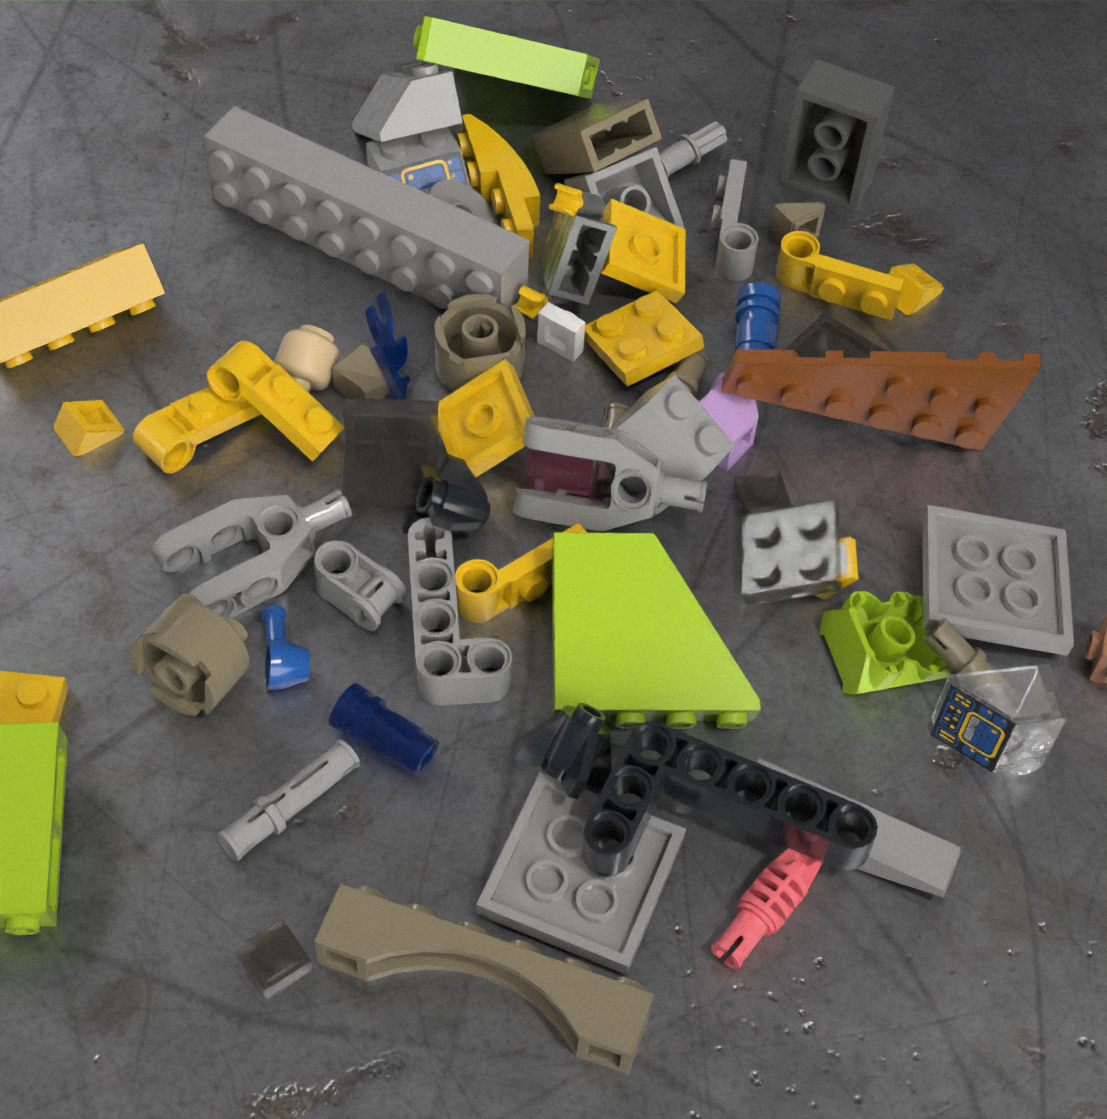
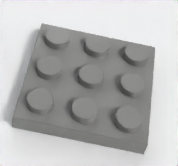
(997, 579)
(552, 894)

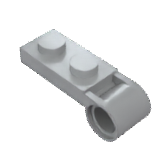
(735, 241)

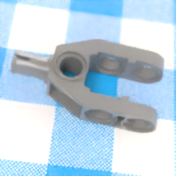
(607, 446)
(249, 520)

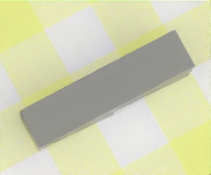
(899, 850)

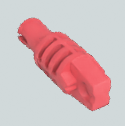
(767, 904)

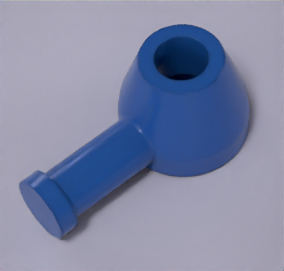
(284, 661)

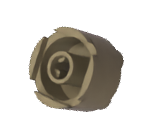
(475, 337)
(191, 656)

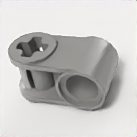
(362, 589)

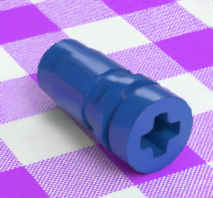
(757, 316)

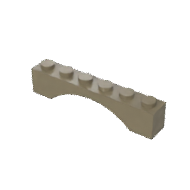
(379, 937)

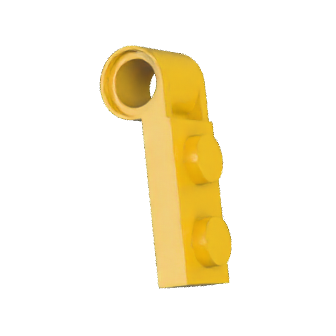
(835, 280)
(276, 395)
(174, 431)
(507, 587)

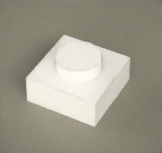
(561, 331)

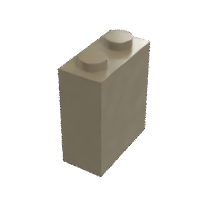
(597, 137)

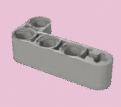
(445, 650)

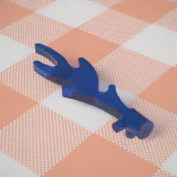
(388, 352)

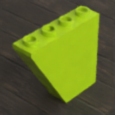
(505, 57)
(637, 638)
(31, 824)

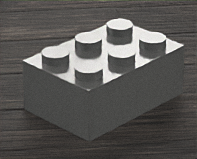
(835, 134)

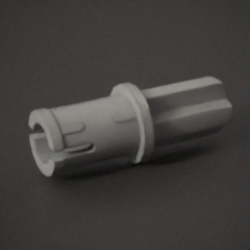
(692, 147)

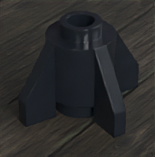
(450, 498)
(570, 748)

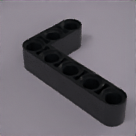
(719, 798)

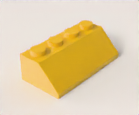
(75, 300)

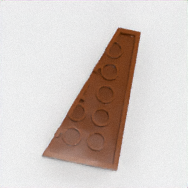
(890, 390)

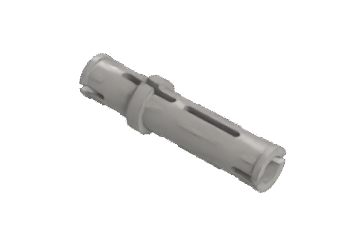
(272, 812)

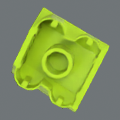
(880, 643)

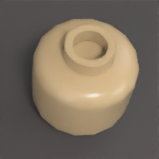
(308, 356)

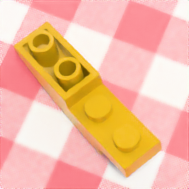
(500, 177)

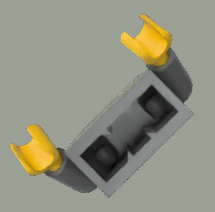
(571, 252)

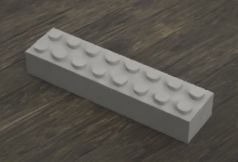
(361, 214)

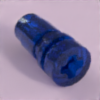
(385, 731)

